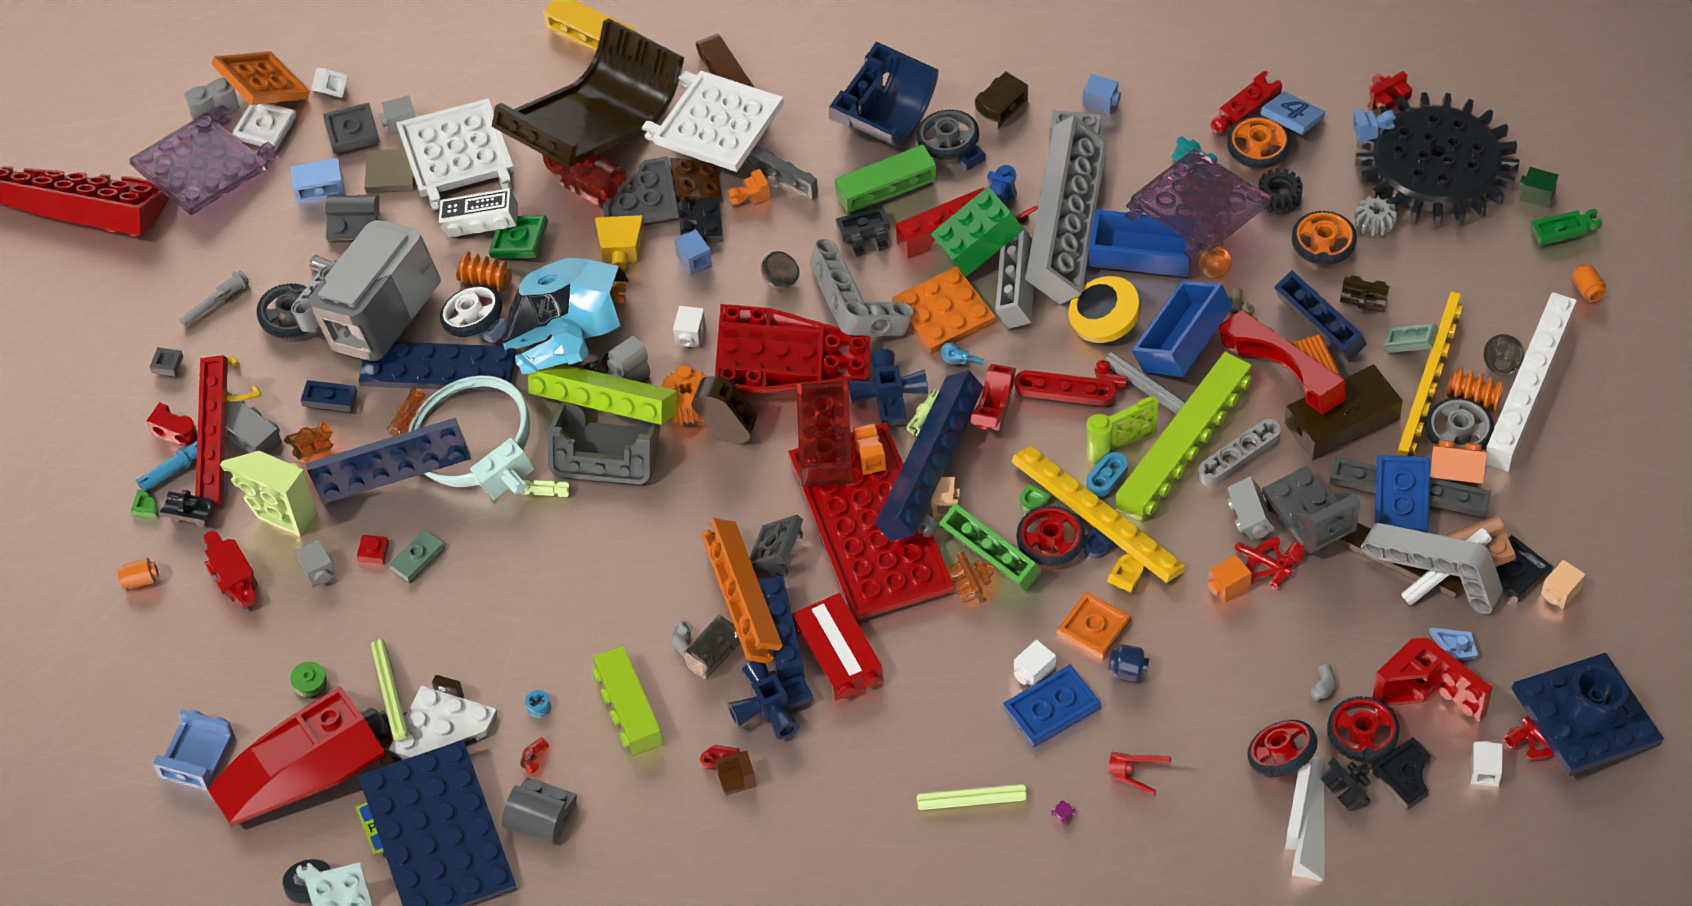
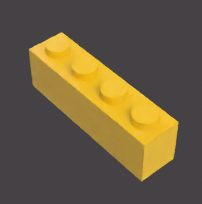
(577, 21)

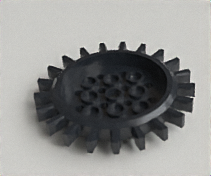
(1443, 126)

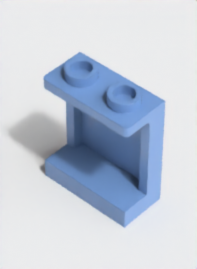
(196, 750)

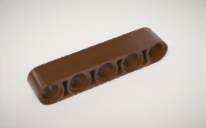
(720, 60)

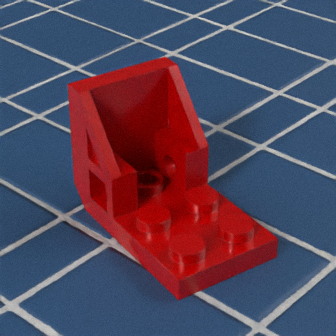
(1424, 659)

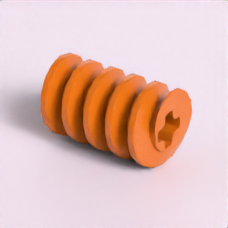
(484, 273)
(1475, 388)

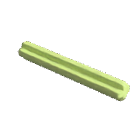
(971, 796)

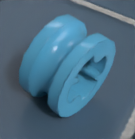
(539, 710)

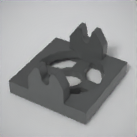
(785, 532)

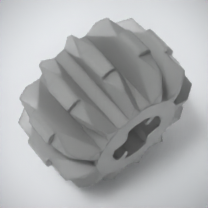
(1375, 216)

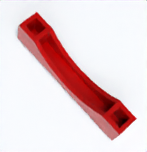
(1249, 337)

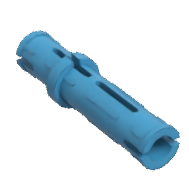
(181, 459)

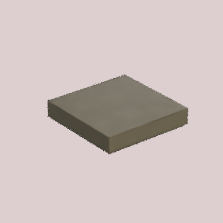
(388, 171)

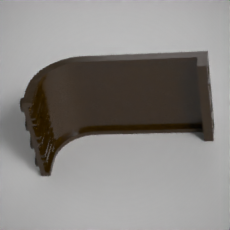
(609, 104)

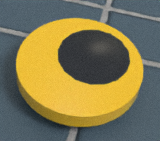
(1105, 309)

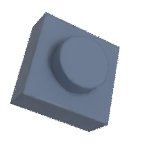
(495, 331)

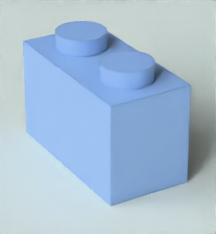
(317, 180)

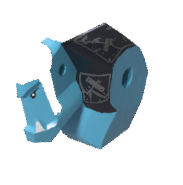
(569, 303)

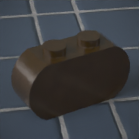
(724, 409)

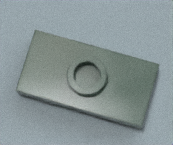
(1411, 338)
(416, 555)

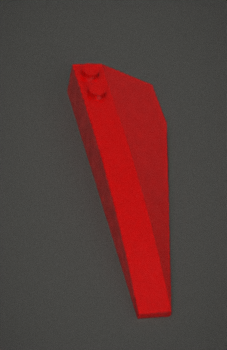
(95, 201)

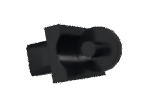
(187, 508)
(1354, 794)

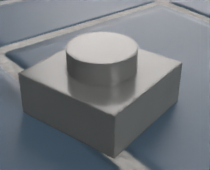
(166, 361)

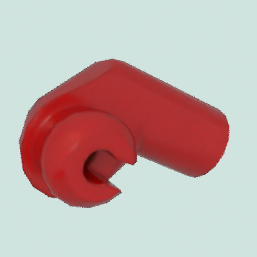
(715, 752)

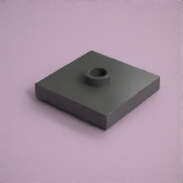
(351, 128)

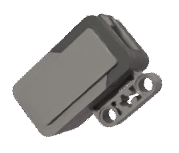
(369, 291)

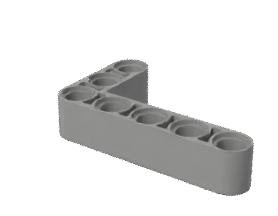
(1439, 554)

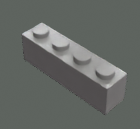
(1015, 293)

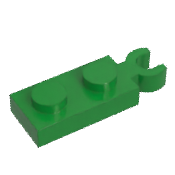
(1564, 226)

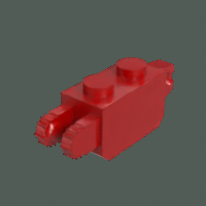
(231, 569)

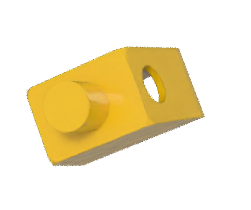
(620, 239)

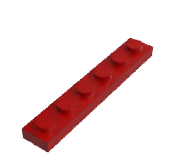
(211, 428)

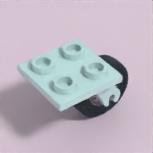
(319, 884)

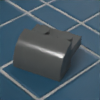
(349, 215)
(537, 809)

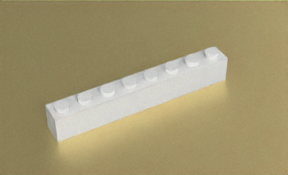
(1529, 382)

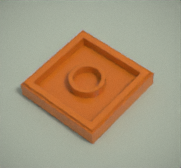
(1094, 625)

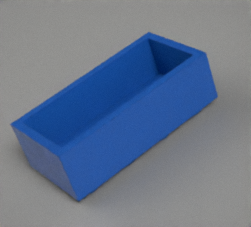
(1136, 245)
(1182, 328)

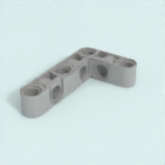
(846, 303)

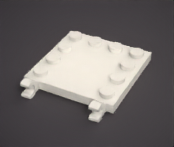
(716, 120)
(455, 149)

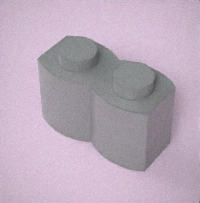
(207, 98)
(629, 360)

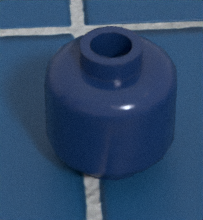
(1128, 662)

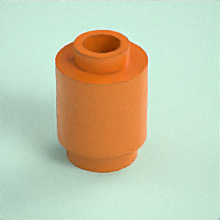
(1589, 283)
(137, 573)

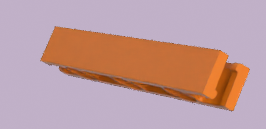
(741, 591)

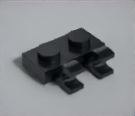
(707, 216)
(863, 224)

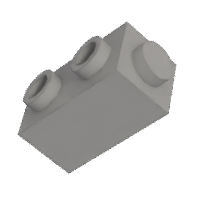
(1250, 508)

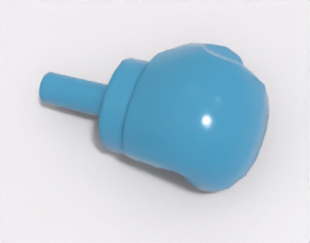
(954, 354)

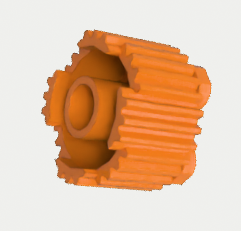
(685, 381)

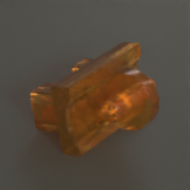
(310, 441)
(971, 589)

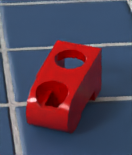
(171, 427)

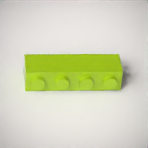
(627, 700)

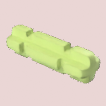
(547, 487)

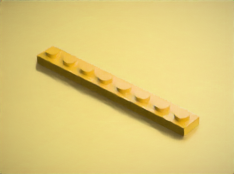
(1433, 369)
(1098, 514)

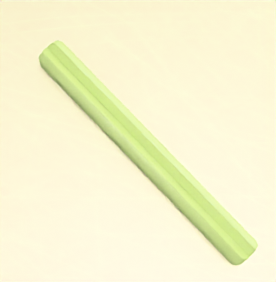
(389, 690)

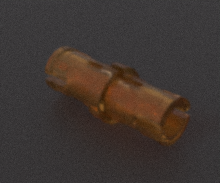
(409, 407)

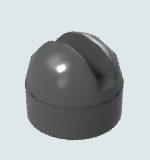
(927, 526)

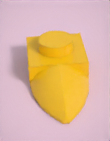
(1126, 573)

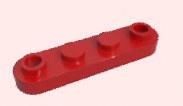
(1065, 388)

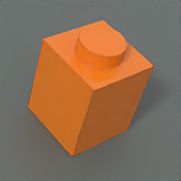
(1229, 578)

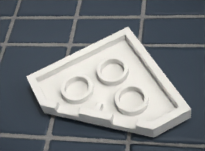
(440, 720)

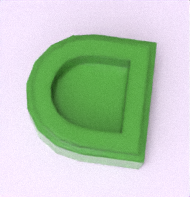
(1033, 498)

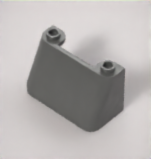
(600, 450)

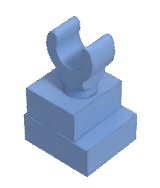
(1366, 125)

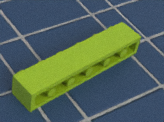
(604, 392)

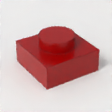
(372, 549)

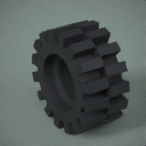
(1285, 181)

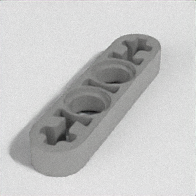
(1237, 450)

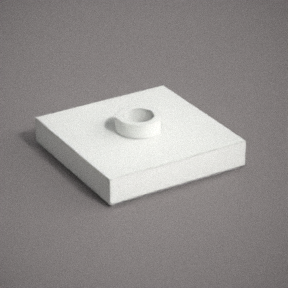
(264, 124)

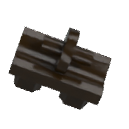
(1364, 293)

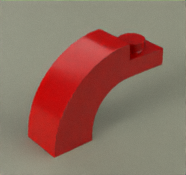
(994, 398)

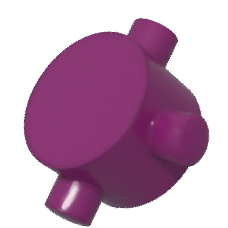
(1063, 812)

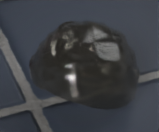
(779, 270)
(1503, 354)

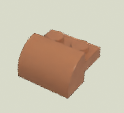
(1499, 545)

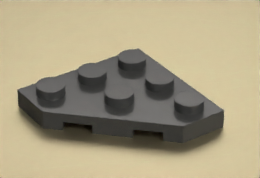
(646, 193)

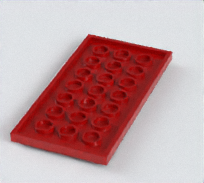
(867, 566)

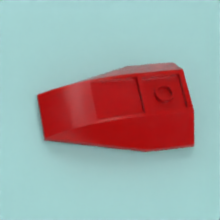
(777, 350)
(297, 759)

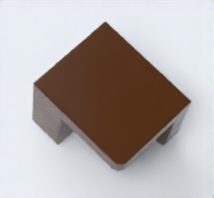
(735, 773)

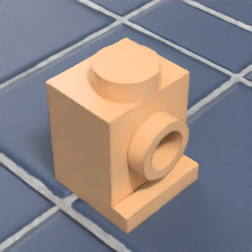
(945, 496)

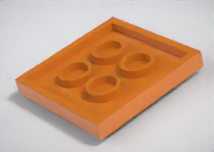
(260, 77)
(945, 309)

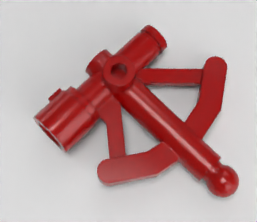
(1278, 568)
(1527, 731)

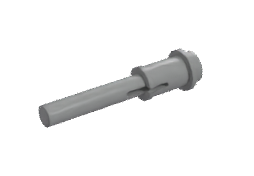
(223, 291)

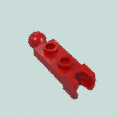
(1246, 102)

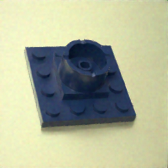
(1587, 713)

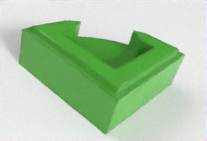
(144, 505)

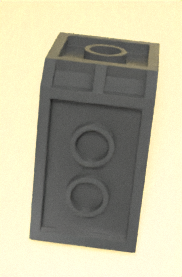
(1310, 511)

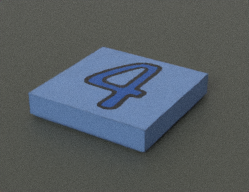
(1293, 112)

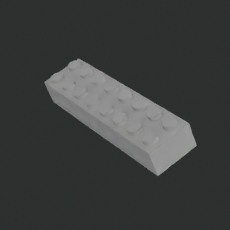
(1066, 210)

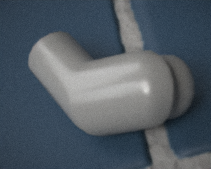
(681, 637)

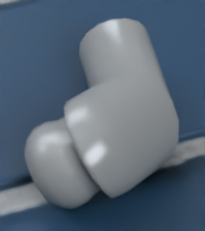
(1326, 685)

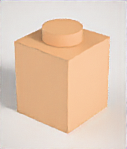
(1563, 584)

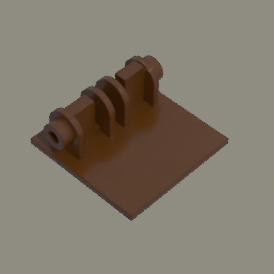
(695, 180)

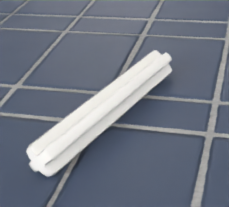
(1432, 578)

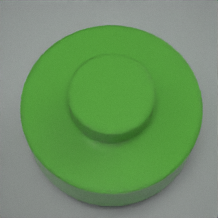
(308, 679)

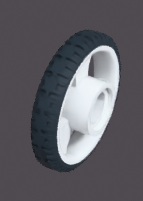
(471, 312)

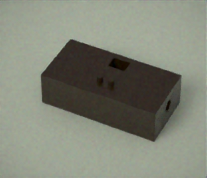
(1367, 407)

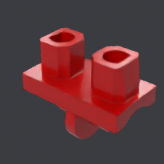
(1387, 88)

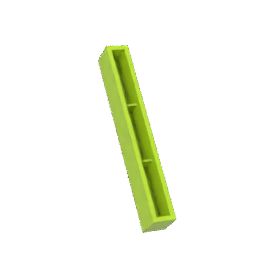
(1183, 437)

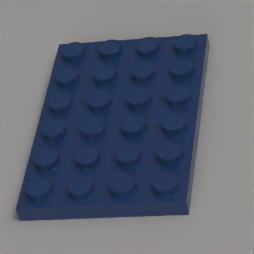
(437, 829)

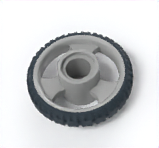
(1460, 422)

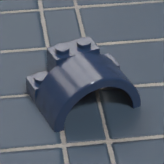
(888, 110)

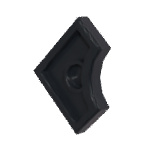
(1403, 771)

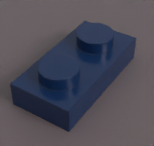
(329, 395)

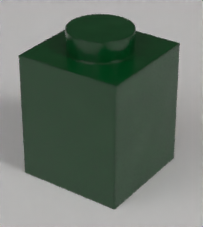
(1538, 187)

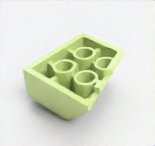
(273, 490)

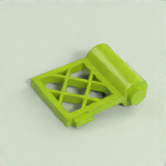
(1103, 431)

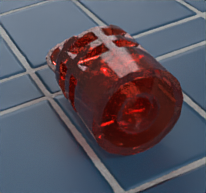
(591, 179)

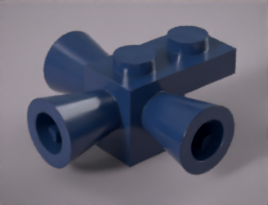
(888, 387)
(771, 700)

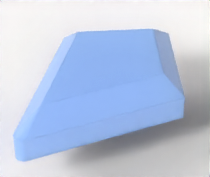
(1456, 643)

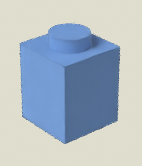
(1101, 94)
(693, 251)

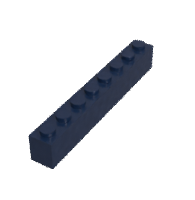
(929, 456)

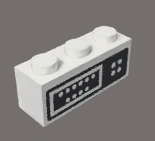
(478, 213)

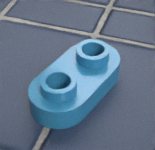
(1105, 476)

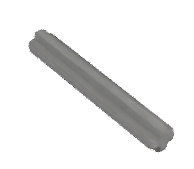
(1145, 383)

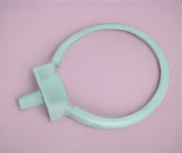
(503, 466)

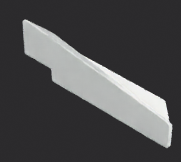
(1307, 822)

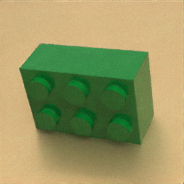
(977, 231)

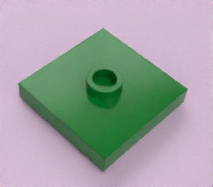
(521, 240)

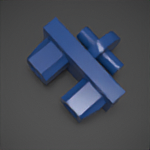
(1003, 183)

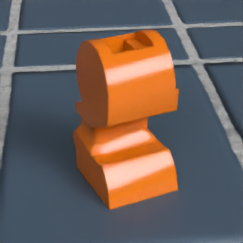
(870, 449)

